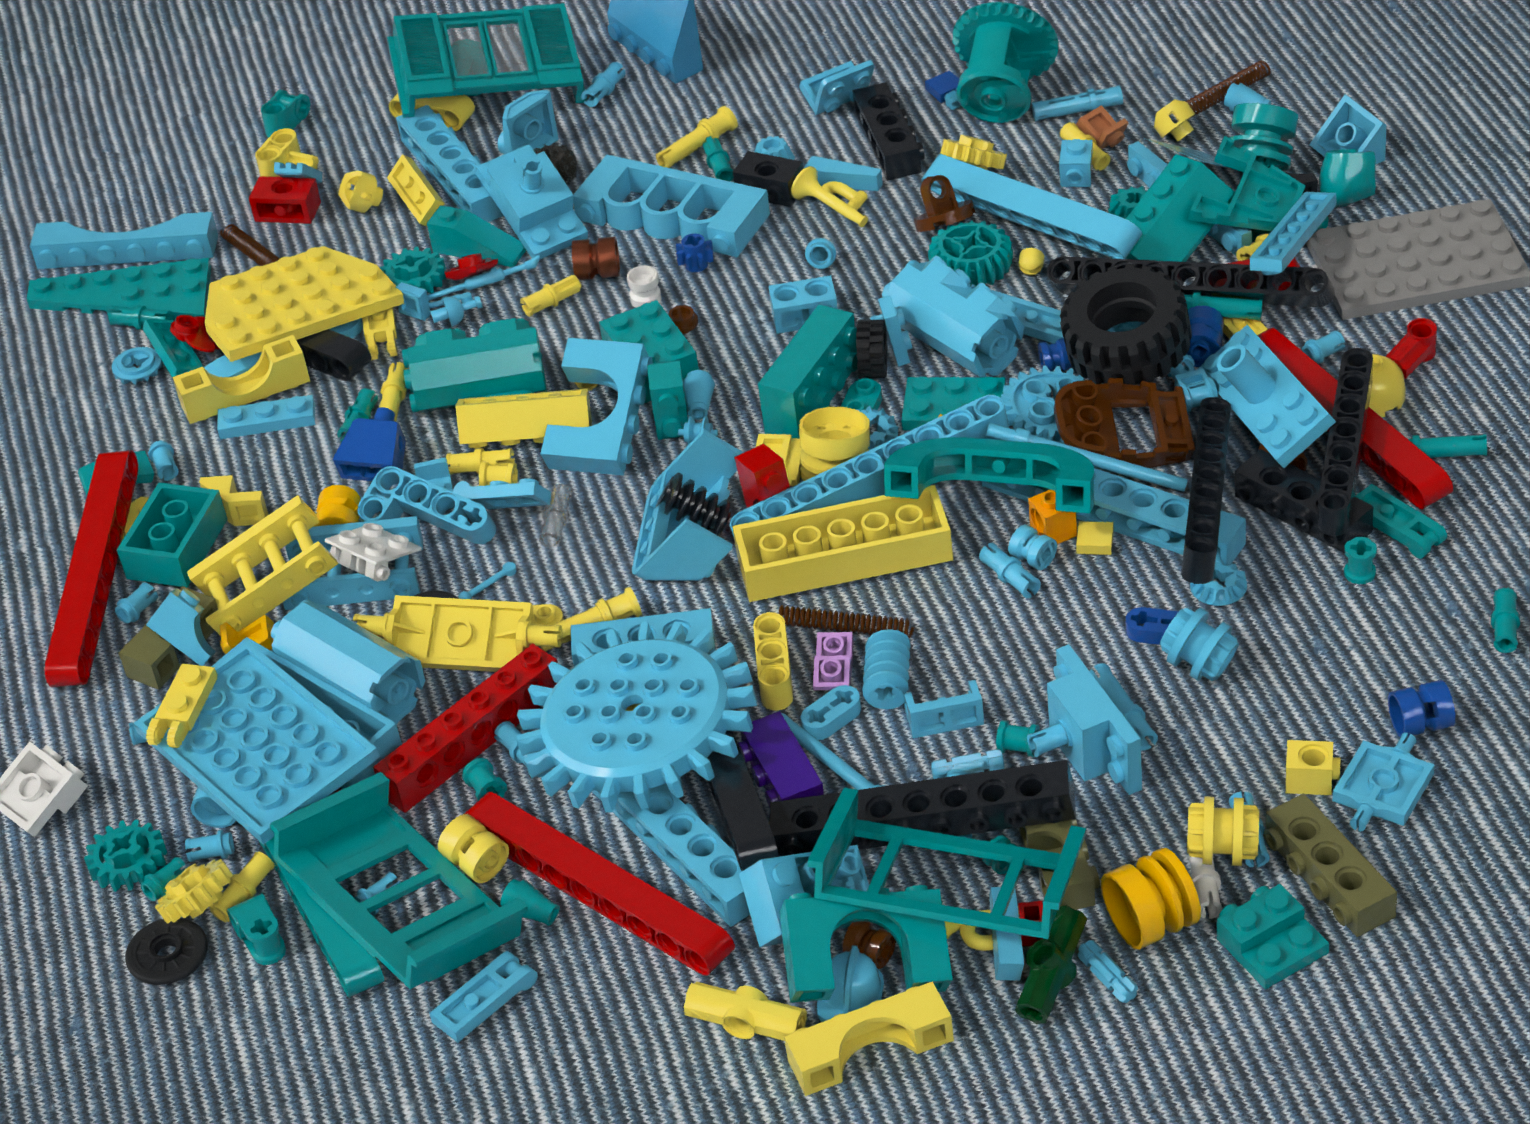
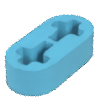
(833, 709)

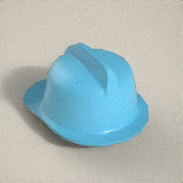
(856, 984)

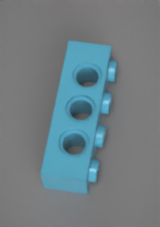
(595, 634)

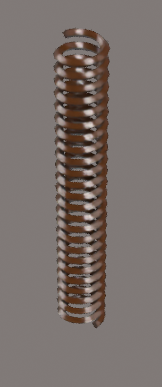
(1260, 71)
(248, 250)
(841, 616)

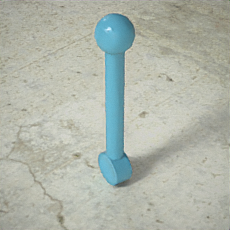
(508, 570)

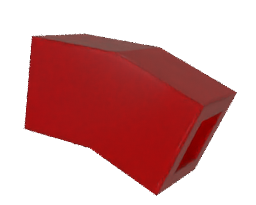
(1033, 912)

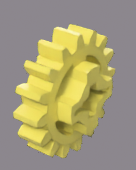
(974, 152)
(193, 891)

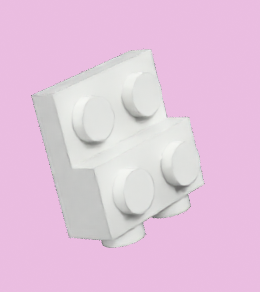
(38, 786)

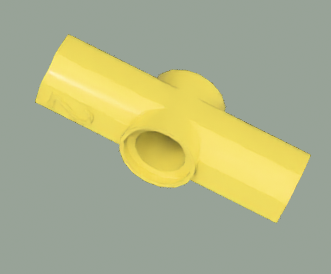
(743, 1011)

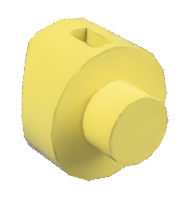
(1182, 112)
(364, 193)

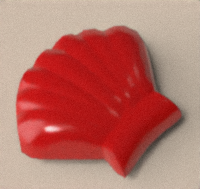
(470, 266)

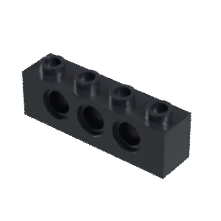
(888, 131)
(1293, 498)

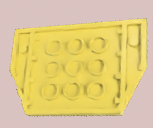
(294, 298)

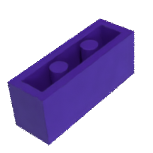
(779, 760)

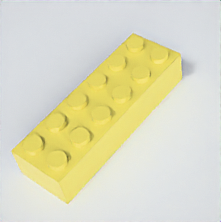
(842, 544)

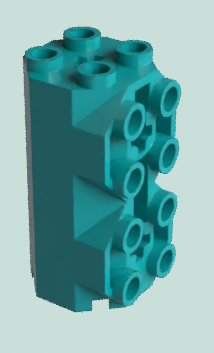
(454, 367)

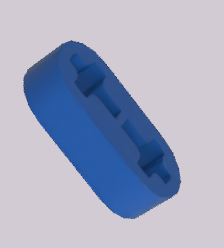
(1154, 621)

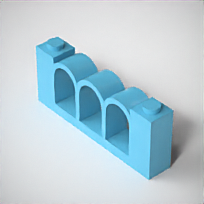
(739, 206)

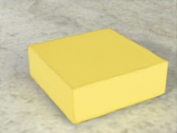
(1094, 538)

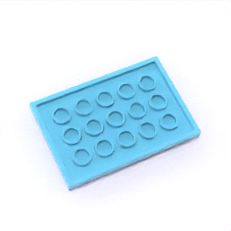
(264, 744)

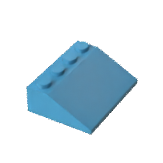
(659, 33)

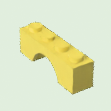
(277, 370)
(909, 1019)

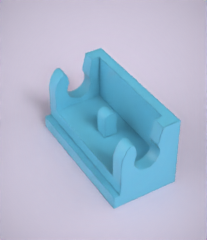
(945, 713)

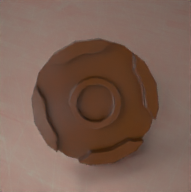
(941, 209)

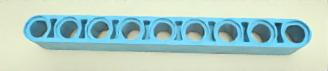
(1037, 208)
(864, 474)

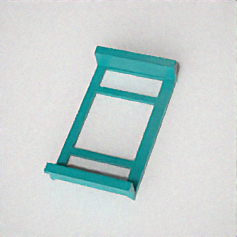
(844, 825)

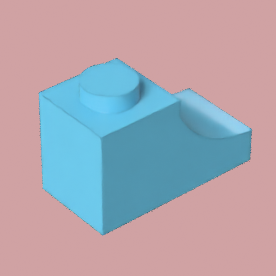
(179, 624)

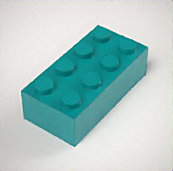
(809, 370)

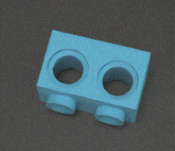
(796, 301)

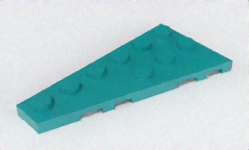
(161, 286)

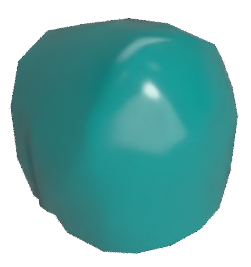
(1348, 175)

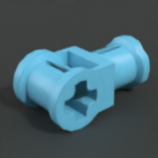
(1194, 382)

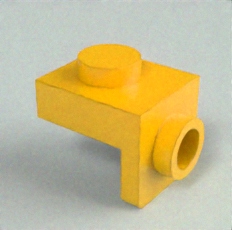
(257, 631)

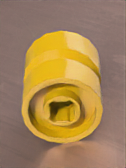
(337, 505)

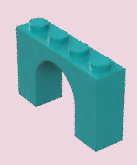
(811, 922)

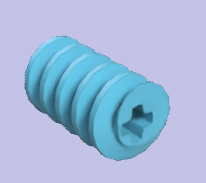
(886, 669)

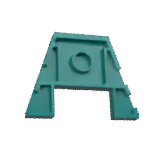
(1260, 198)

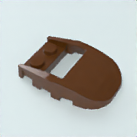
(1087, 420)

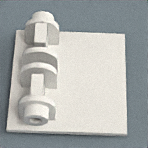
(369, 550)

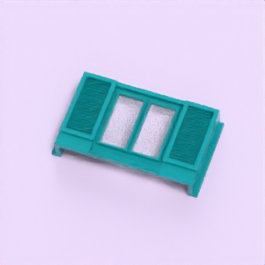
(483, 53)

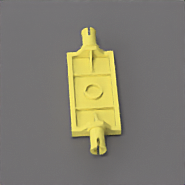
(460, 631)

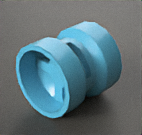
(1029, 545)

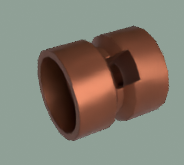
(596, 258)

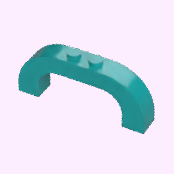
(990, 460)

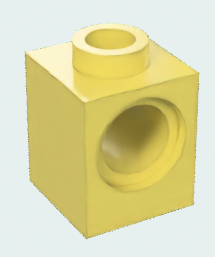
(1311, 767)

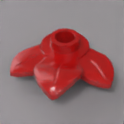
(193, 332)

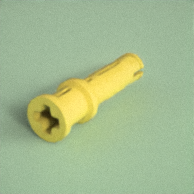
(714, 127)
(615, 608)

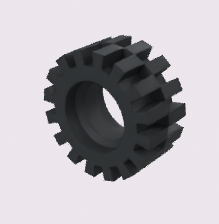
(872, 349)

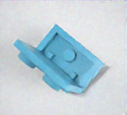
(835, 86)

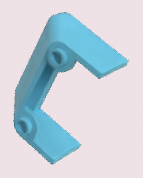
(683, 548)

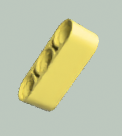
(453, 109)
(773, 661)

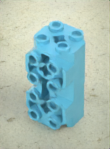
(954, 319)
(349, 658)

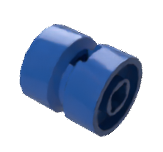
(1206, 333)
(1427, 707)

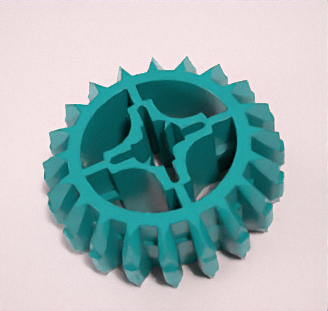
(975, 249)

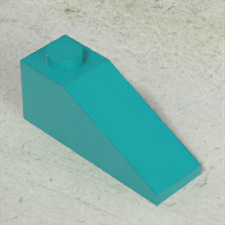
(463, 233)

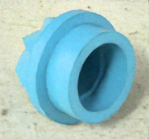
(820, 253)

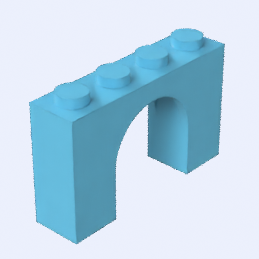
(607, 445)

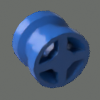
(1053, 355)

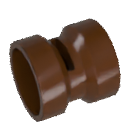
(874, 943)

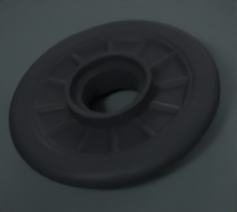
(153, 969)

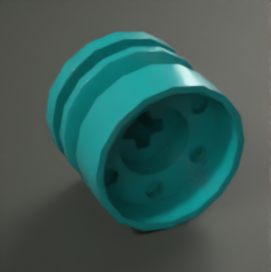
(1263, 131)

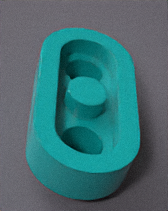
(862, 394)

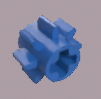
(694, 252)

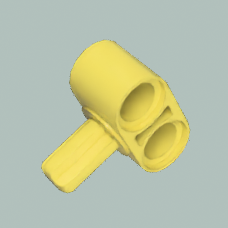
(282, 148)

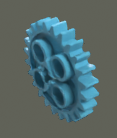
(1029, 400)

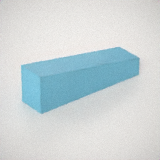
(851, 174)
(1006, 945)

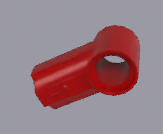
(1415, 346)

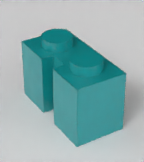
(667, 398)

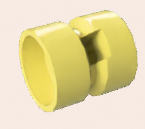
(473, 848)

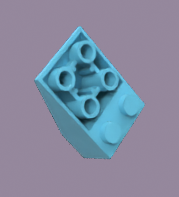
(777, 878)

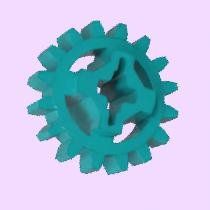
(416, 268)
(125, 855)

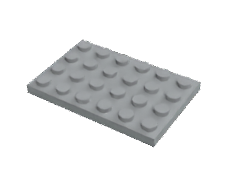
(1418, 259)

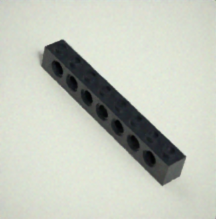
(940, 805)

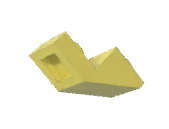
(240, 507)

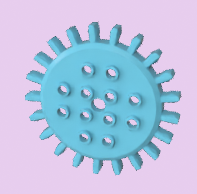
(680, 720)

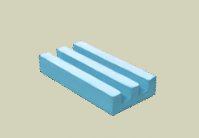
(298, 171)

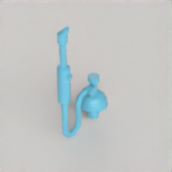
(454, 309)

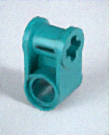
(284, 111)
(258, 929)

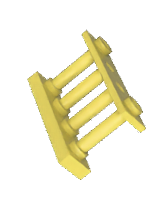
(252, 548)

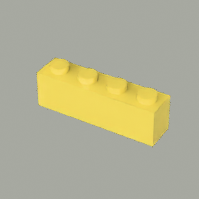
(519, 416)

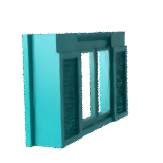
(360, 830)

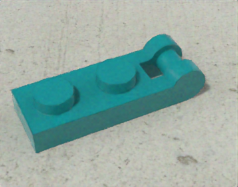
(1403, 522)

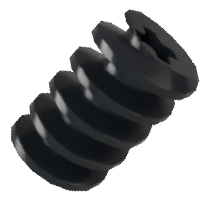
(695, 504)

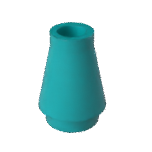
(539, 906)

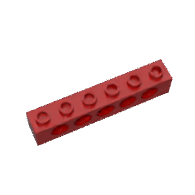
(463, 729)

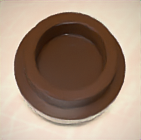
(684, 318)

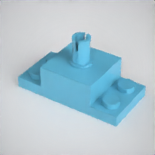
(533, 200)
(1088, 726)

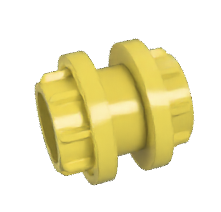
(1223, 831)

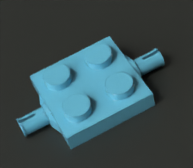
(1383, 782)

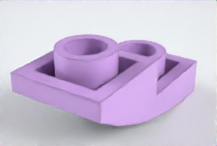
(833, 660)

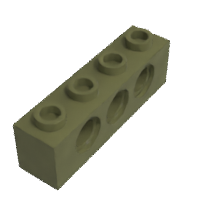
(1330, 865)

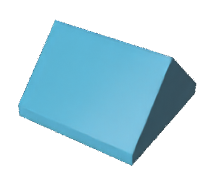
(1351, 128)

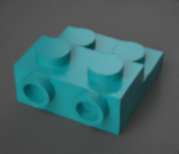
(1270, 935)

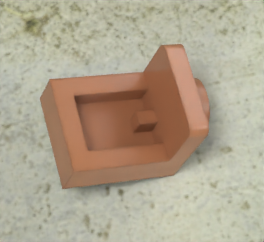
(1102, 127)

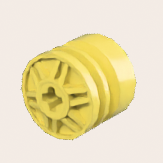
(831, 438)

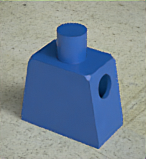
(370, 447)

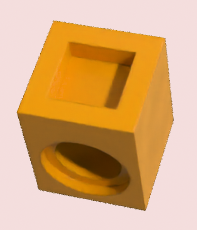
(1048, 521)

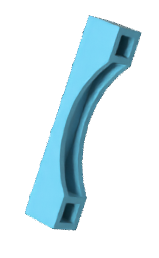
(177, 239)

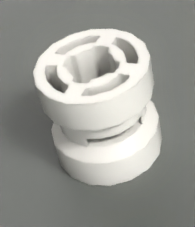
(643, 285)

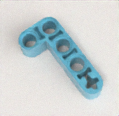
(431, 509)

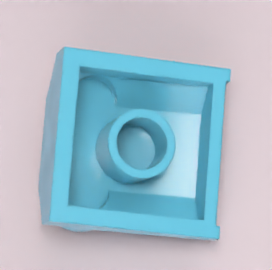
(527, 122)

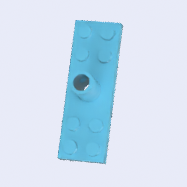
(1267, 396)

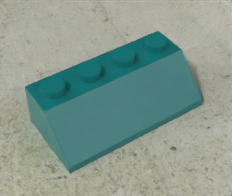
(1166, 207)

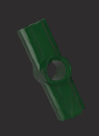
(1051, 965)

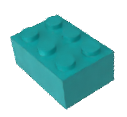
(658, 333)
(172, 534)

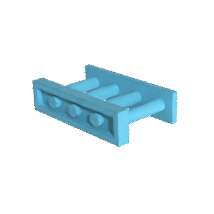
(356, 587)

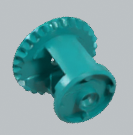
(1002, 51)

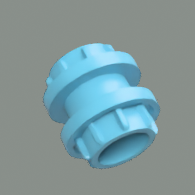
(1199, 644)

